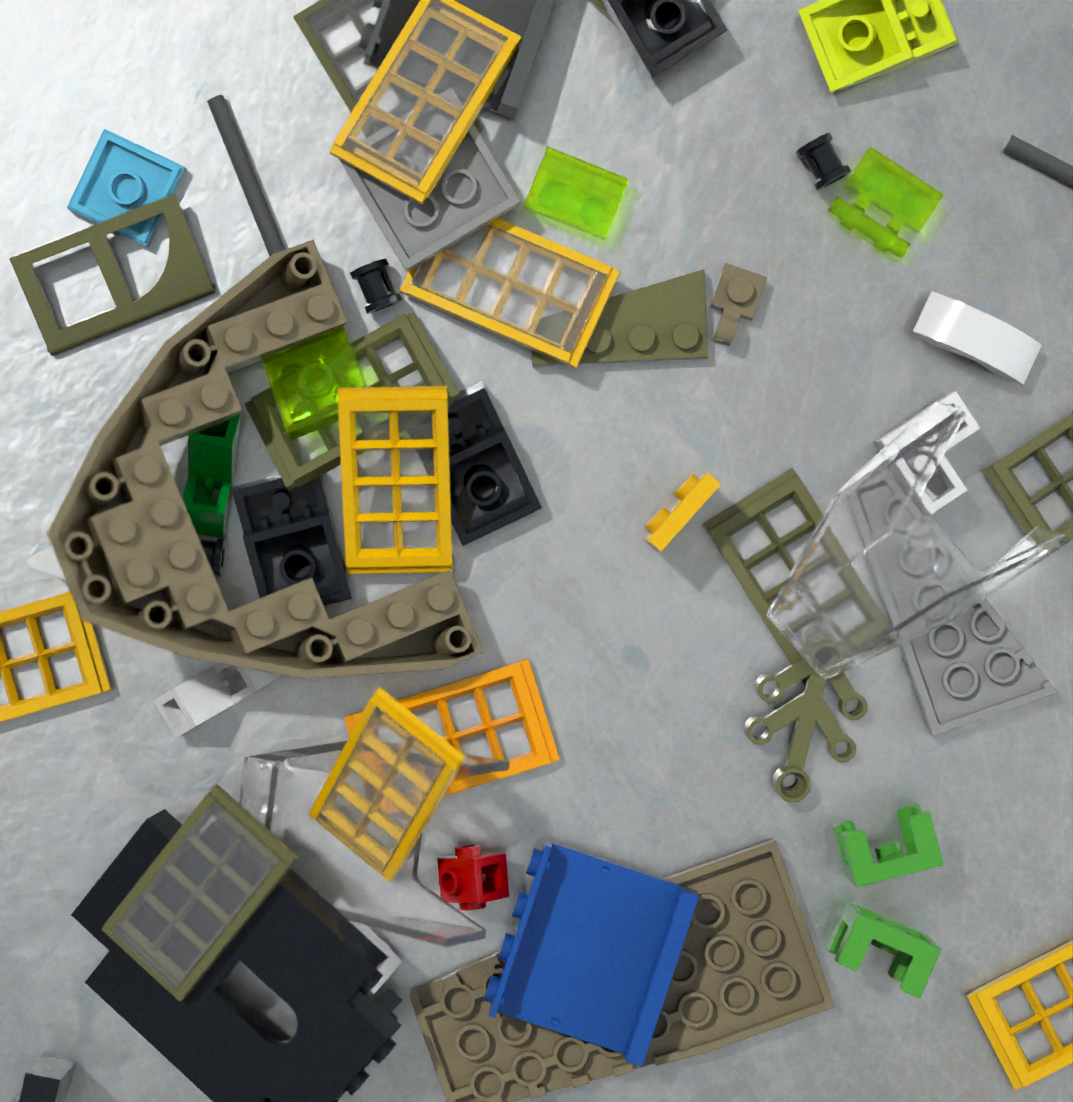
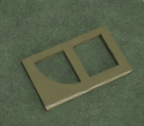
(180, 283)

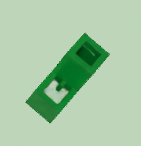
(211, 476)

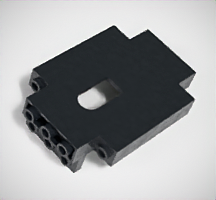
(289, 943)

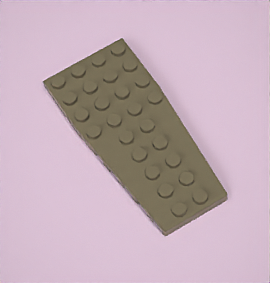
(737, 976)

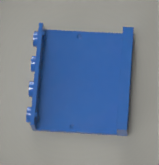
(592, 950)

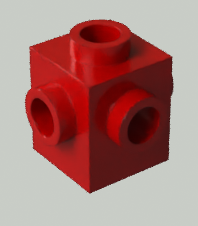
(473, 877)

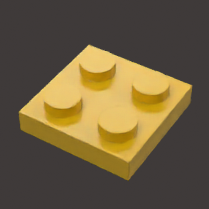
(691, 497)

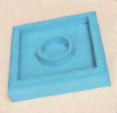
(122, 179)

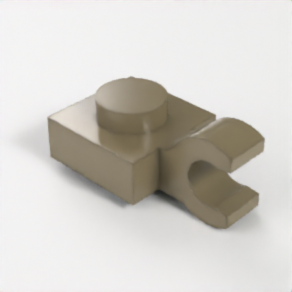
(736, 297)

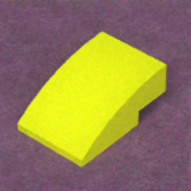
(874, 36)

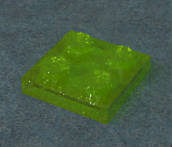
(308, 380)

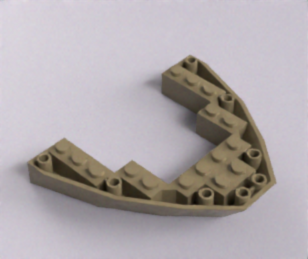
(135, 549)

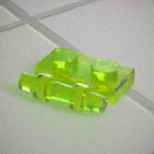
(894, 192)

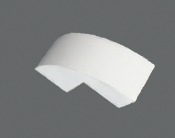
(977, 336)
(209, 695)

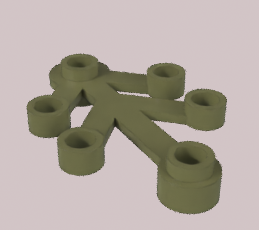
(807, 709)

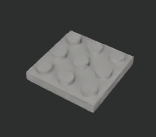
(462, 201)

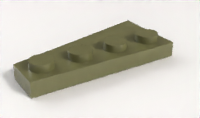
(649, 325)

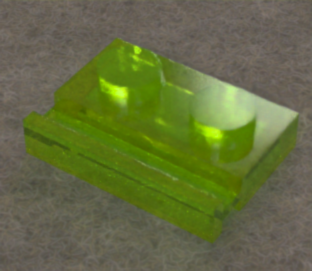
(576, 193)

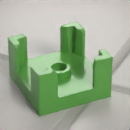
(893, 858)
(913, 950)

